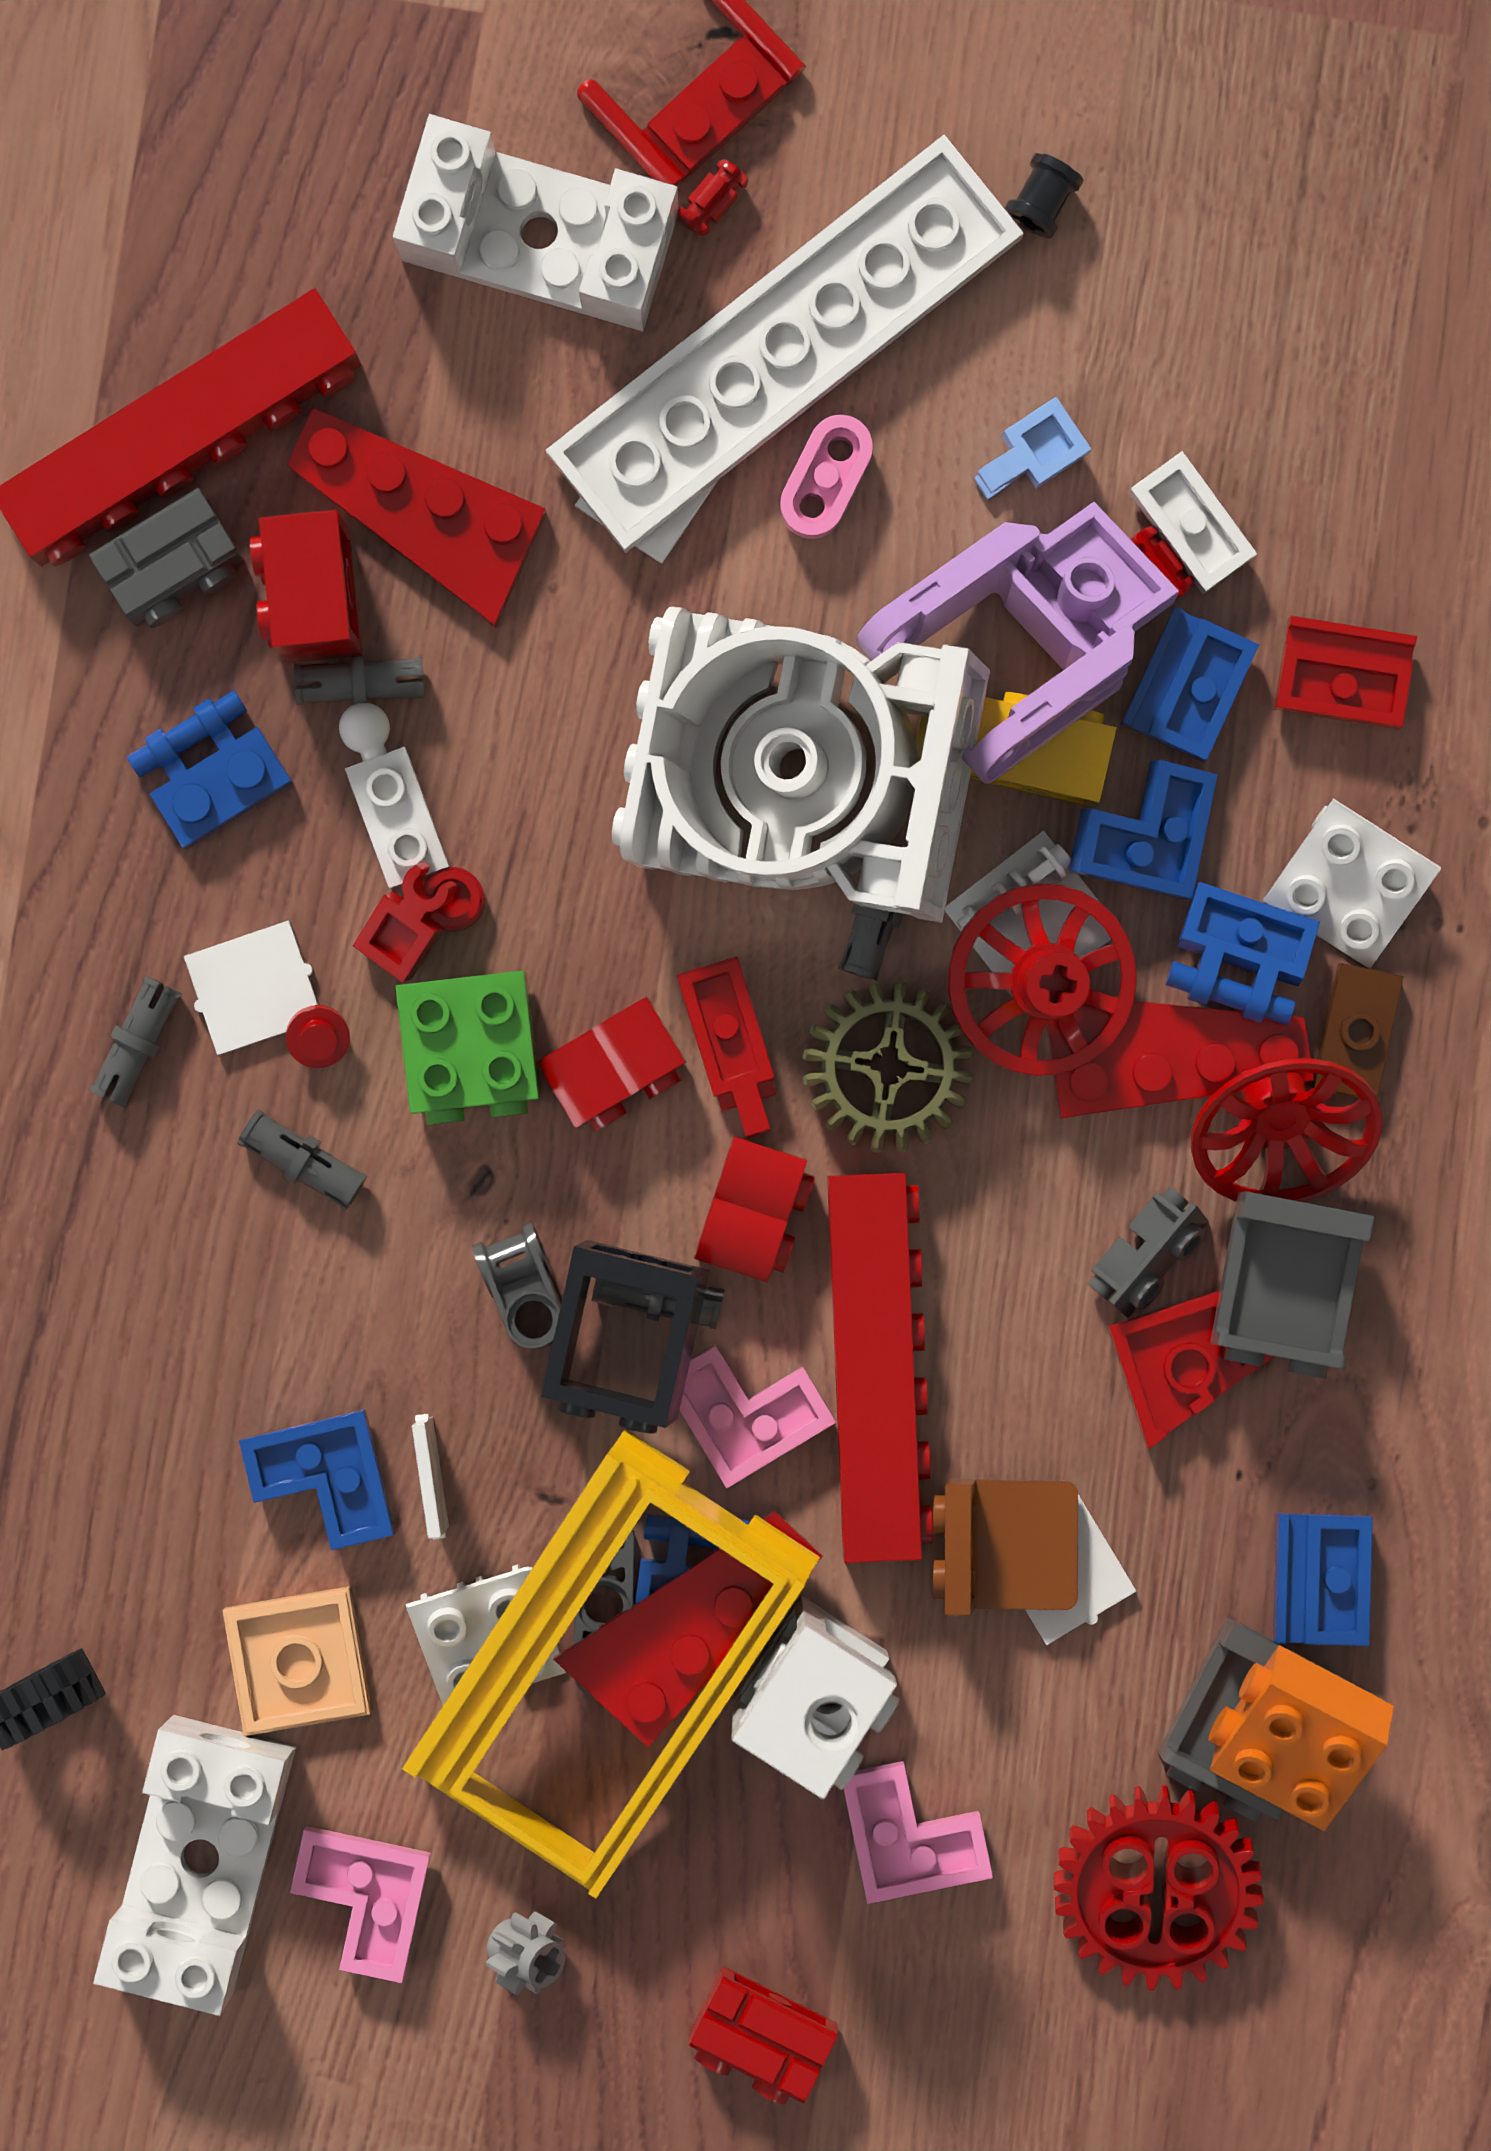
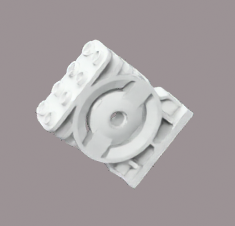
(714, 668)

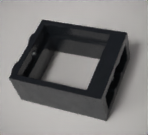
(640, 1272)

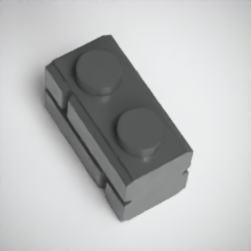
(168, 560)

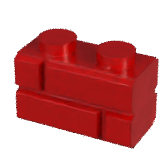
(761, 2037)

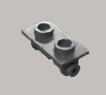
(1167, 1237)

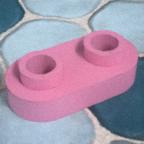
(826, 478)

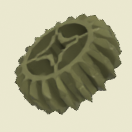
(896, 1011)

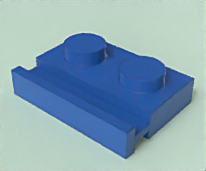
(1189, 684)
(1322, 1579)

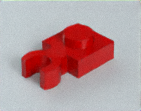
(401, 929)

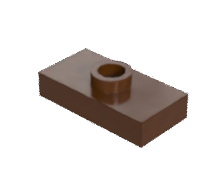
(1360, 1023)

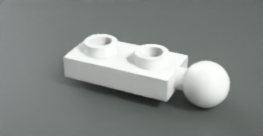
(389, 796)

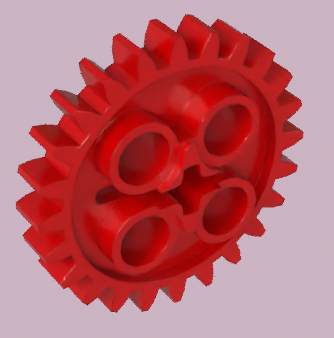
(1217, 1891)

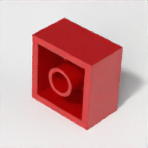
(308, 586)

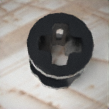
(1044, 195)

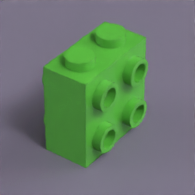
(468, 1046)

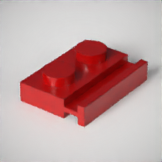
(1345, 672)

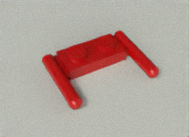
(710, 106)

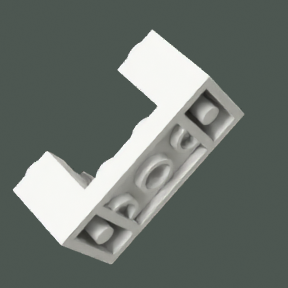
(469, 214)
(805, 1666)
(182, 1928)

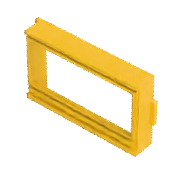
(541, 1614)

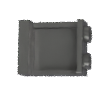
(1289, 1283)
(1215, 1687)

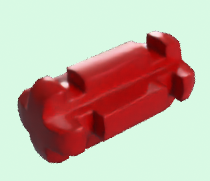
(712, 197)
(1163, 558)

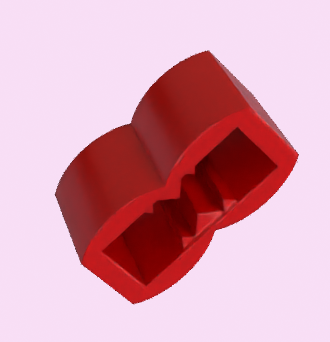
(612, 1064)
(753, 1209)

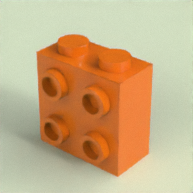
(1300, 1737)

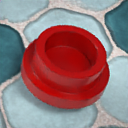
(317, 1036)

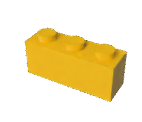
(1065, 768)

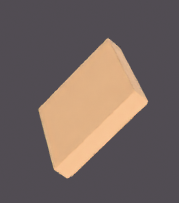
(297, 1661)

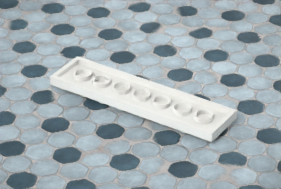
(784, 343)

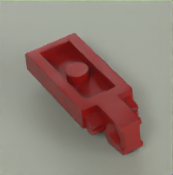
(730, 1040)

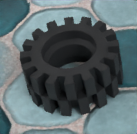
(47, 1697)

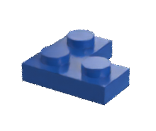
(1162, 846)
(335, 1459)

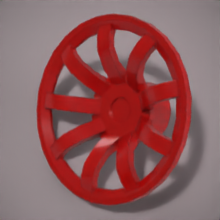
(1044, 980)
(1283, 1115)

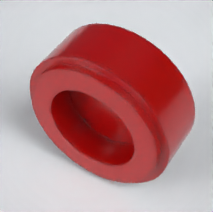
(467, 903)

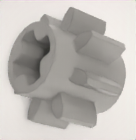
(526, 1953)

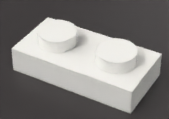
(1192, 522)

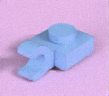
(1039, 446)

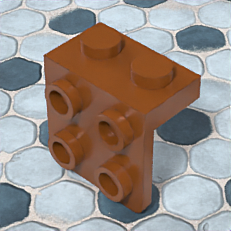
(1007, 1545)

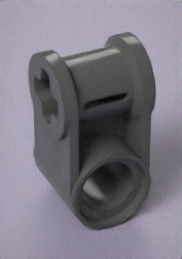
(519, 1281)

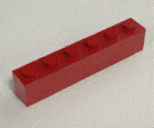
(177, 429)
(876, 1367)

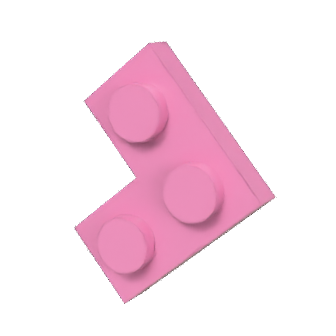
(751, 1432)
(908, 1856)
(379, 1883)

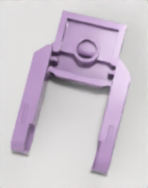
(1070, 590)

